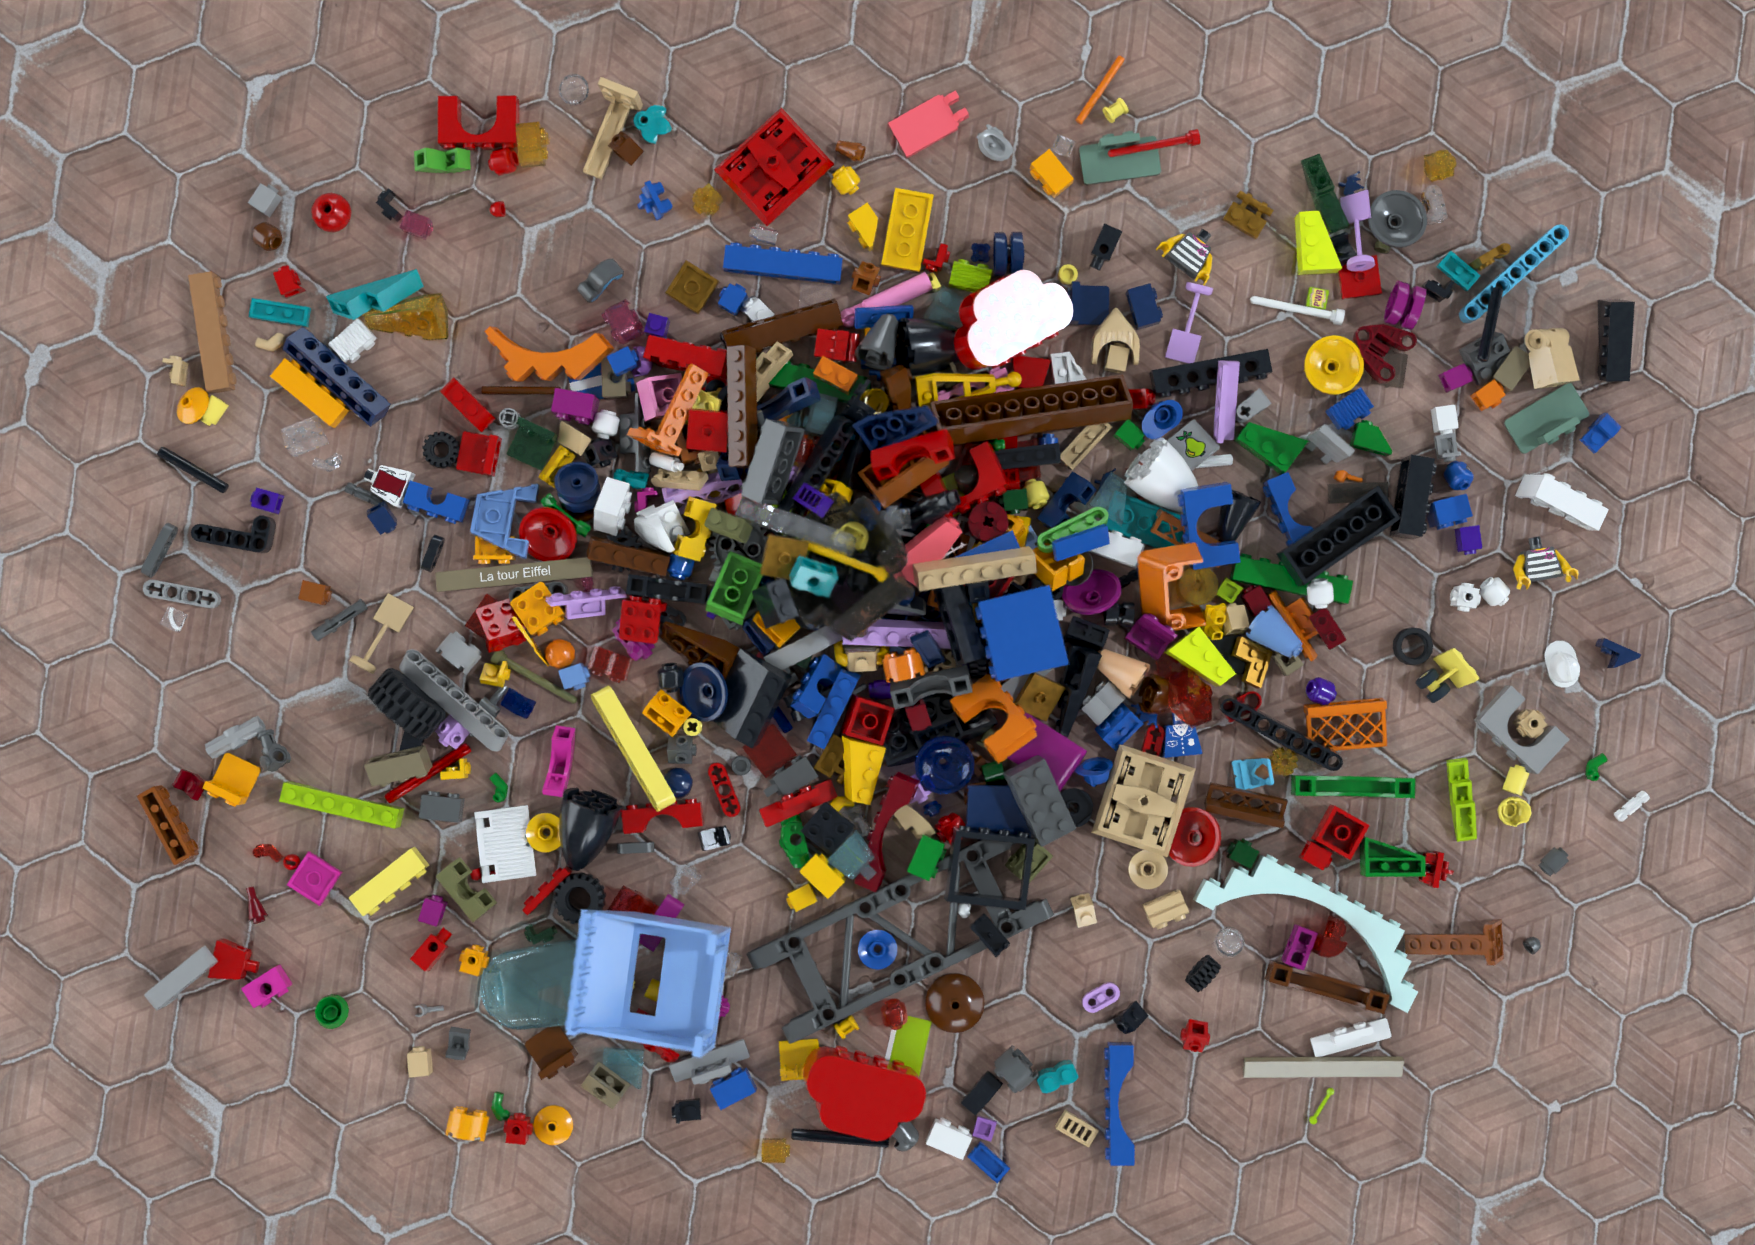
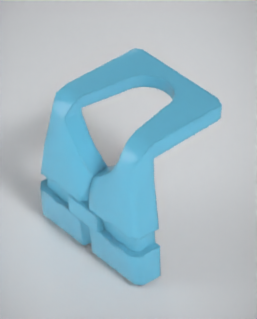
(1246, 775)

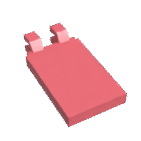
(927, 123)

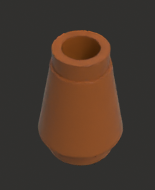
(851, 150)

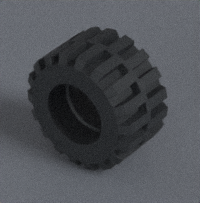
(582, 880)

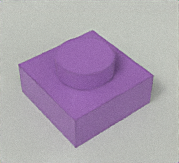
(984, 1128)

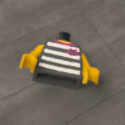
(1189, 254)
(1541, 564)

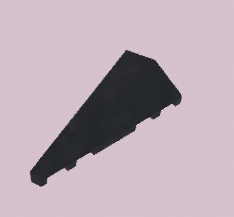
(1076, 679)

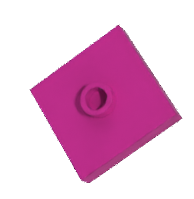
(314, 878)

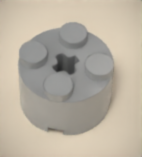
(458, 652)

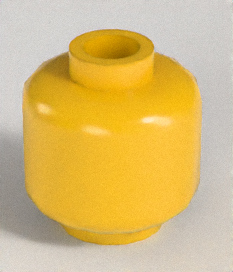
(845, 180)

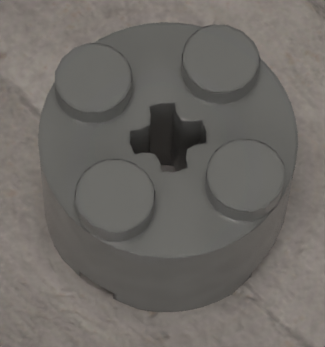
(1015, 1069)

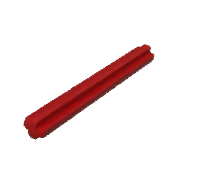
(437, 767)

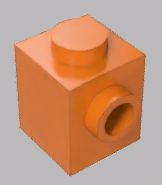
(1488, 395)

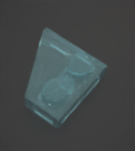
(945, 306)
(1112, 498)
(625, 1063)

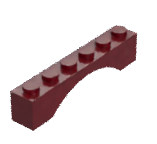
(900, 793)

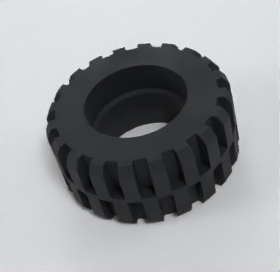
(406, 704)

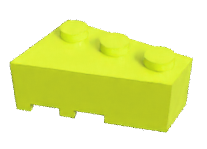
(1314, 245)
(1202, 657)

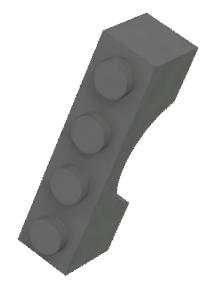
(952, 681)

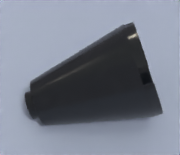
(1236, 516)

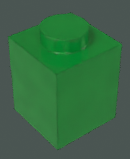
(1130, 435)

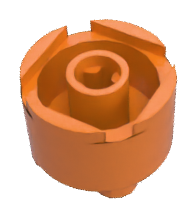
(902, 666)

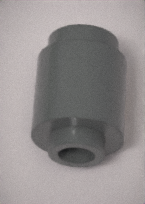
(1553, 861)

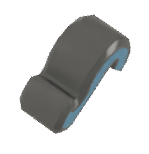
(599, 279)

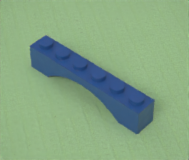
(1120, 1061)

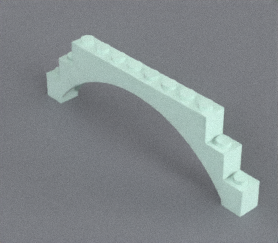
(1377, 933)

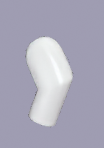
(963, 909)

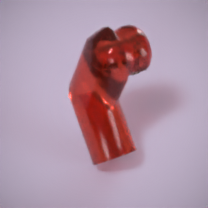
(267, 850)

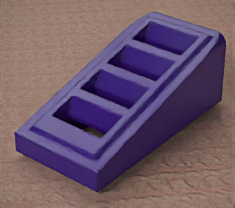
(823, 505)

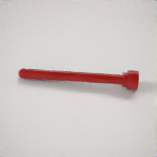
(1191, 138)

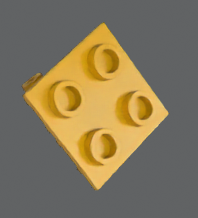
(794, 1057)

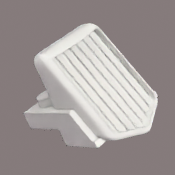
(661, 525)

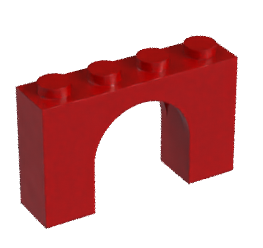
(502, 134)
(991, 480)

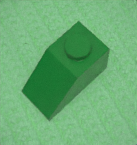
(1369, 439)

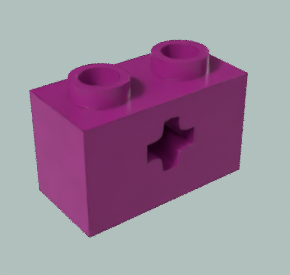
(1299, 947)

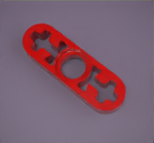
(735, 801)

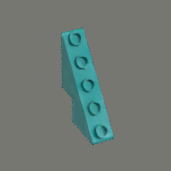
(375, 295)

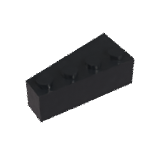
(1615, 339)

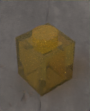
(775, 1150)

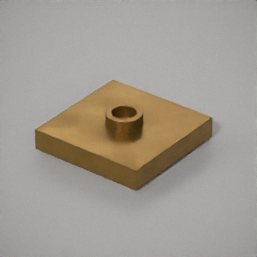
(692, 287)
(781, 555)
(1039, 696)

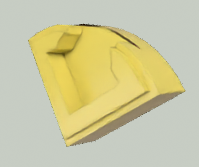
(934, 282)

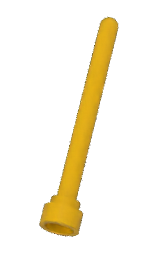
(879, 572)

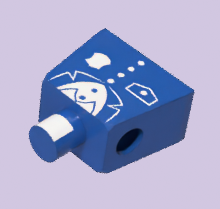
(1180, 739)

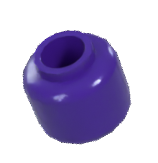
(1321, 691)

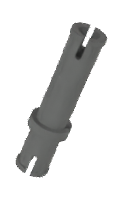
(332, 624)

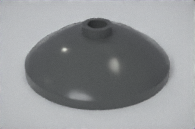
(1404, 211)

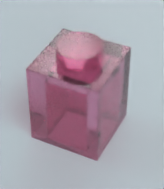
(416, 225)

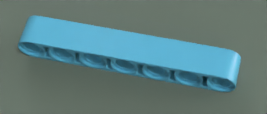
(1520, 267)

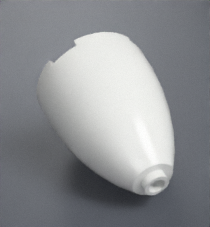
(1161, 475)

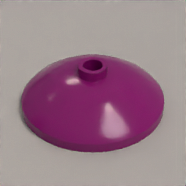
(1094, 595)

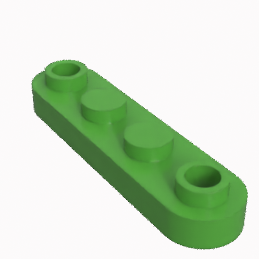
(1077, 524)

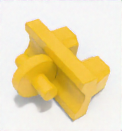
(1214, 618)

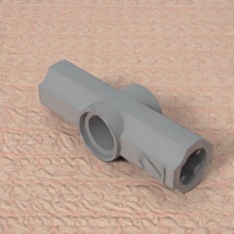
(235, 737)

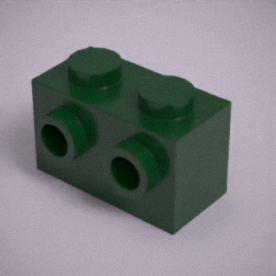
(1013, 501)

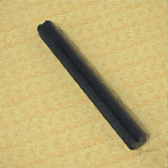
(834, 1137)

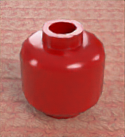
(503, 161)

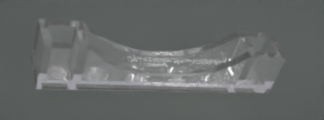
(797, 526)

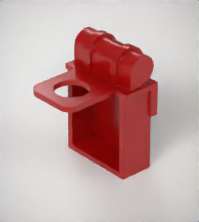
(836, 345)

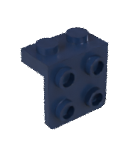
(1088, 303)

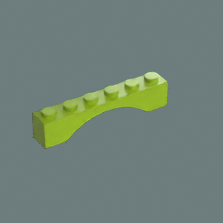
(341, 805)

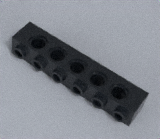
(1161, 387)

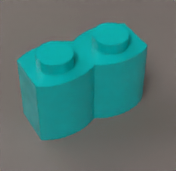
(1061, 1074)

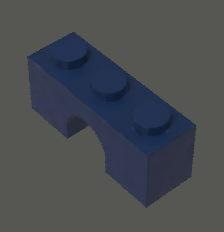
(1072, 490)

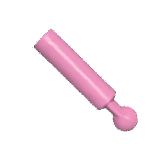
(893, 296)

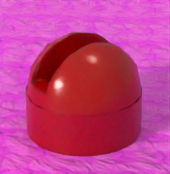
(498, 209)
(294, 858)

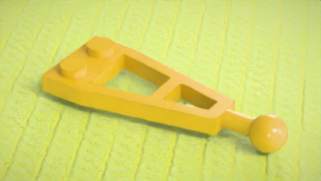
(927, 388)

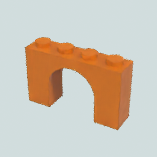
(1016, 730)

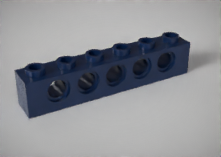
(336, 376)

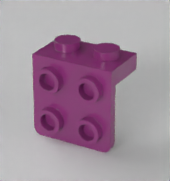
(1150, 635)

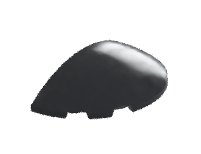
(903, 743)

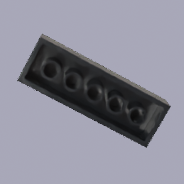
(1338, 536)

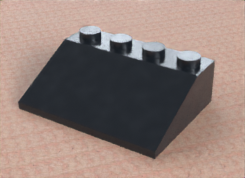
(753, 697)

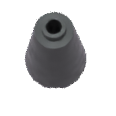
(879, 344)

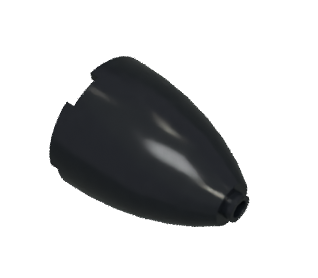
(925, 345)
(586, 825)

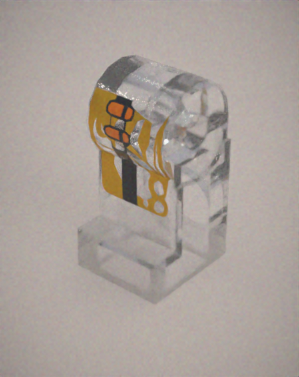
(1434, 204)

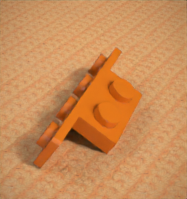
(1297, 617)

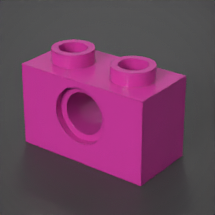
(275, 978)

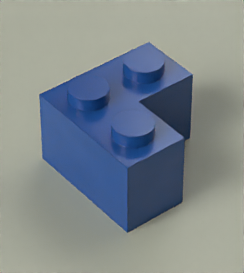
(1448, 510)

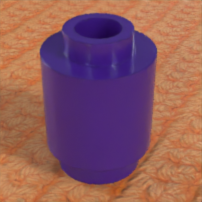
(880, 689)

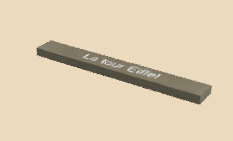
(513, 574)

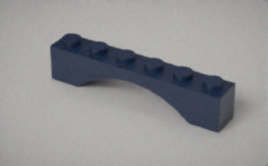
(791, 399)

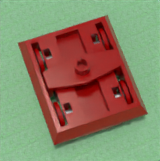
(773, 167)

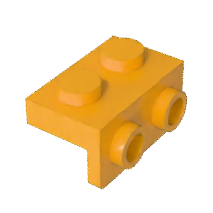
(487, 551)

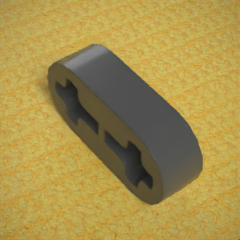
(635, 847)

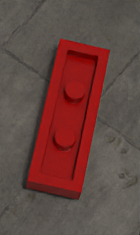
(545, 890)

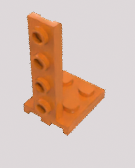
(675, 416)

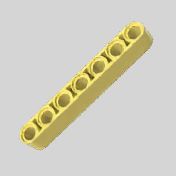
(633, 748)

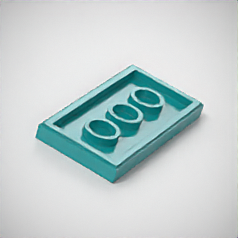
(1139, 520)

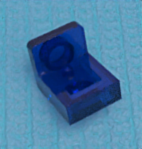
(518, 703)

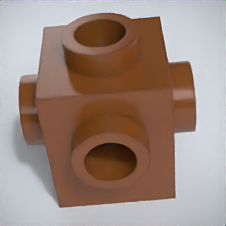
(866, 278)

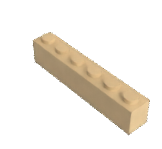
(974, 568)

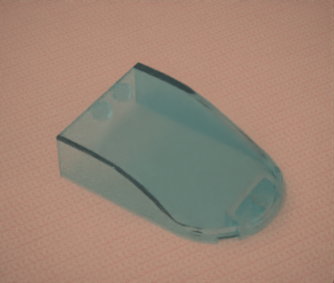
(530, 985)

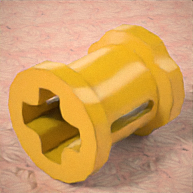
(846, 1026)

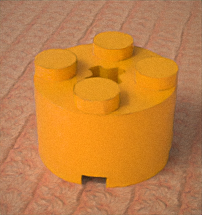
(467, 1124)

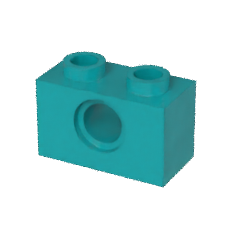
(805, 569)

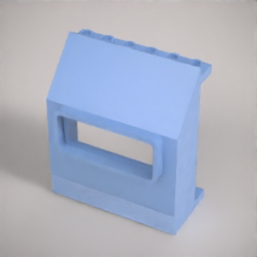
(688, 982)

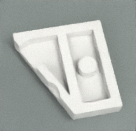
(1064, 368)

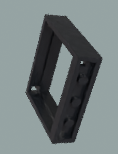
(981, 899)

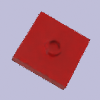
(1360, 283)
(707, 430)

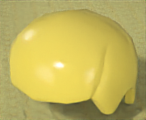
(859, 533)
(1514, 811)

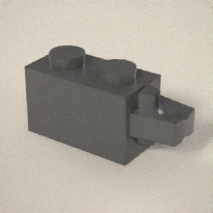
(792, 778)

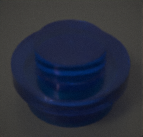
(932, 808)

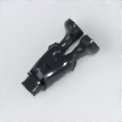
(932, 508)

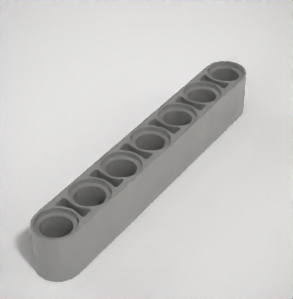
(454, 700)

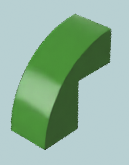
(439, 161)

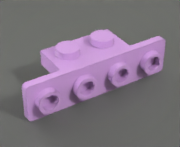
(585, 604)

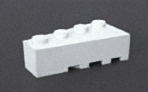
(1562, 500)

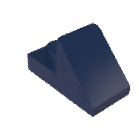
(1621, 654)

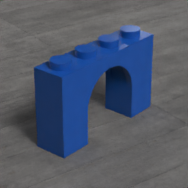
(1194, 503)

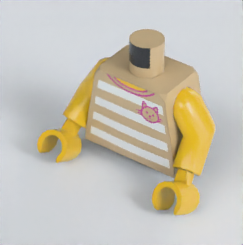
(859, 657)

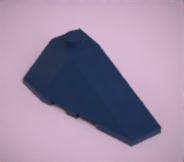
(894, 426)

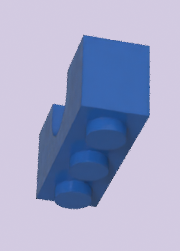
(419, 497)
(807, 698)

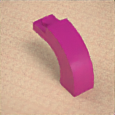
(560, 762)

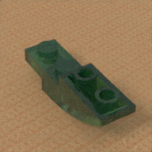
(1323, 193)

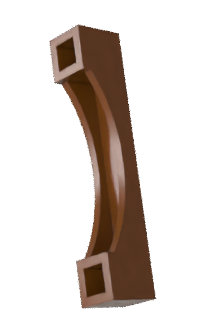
(1327, 986)

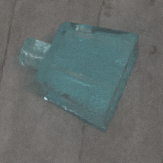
(854, 858)

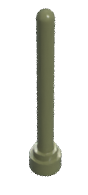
(500, 656)

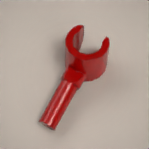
(476, 874)

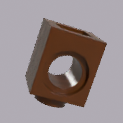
(625, 148)

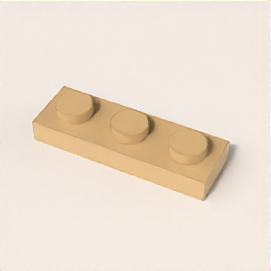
(1084, 444)

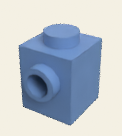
(575, 676)

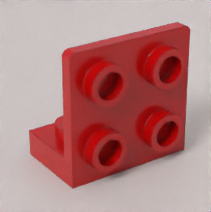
(479, 453)

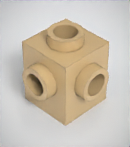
(1524, 721)

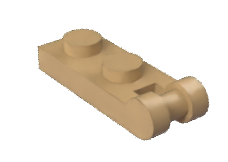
(680, 480)

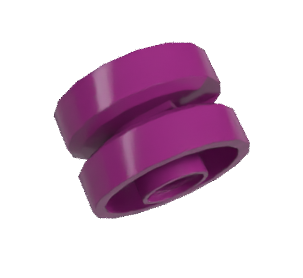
(1404, 305)

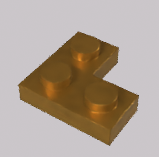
(1256, 659)

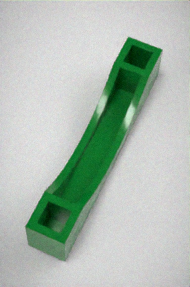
(1352, 786)

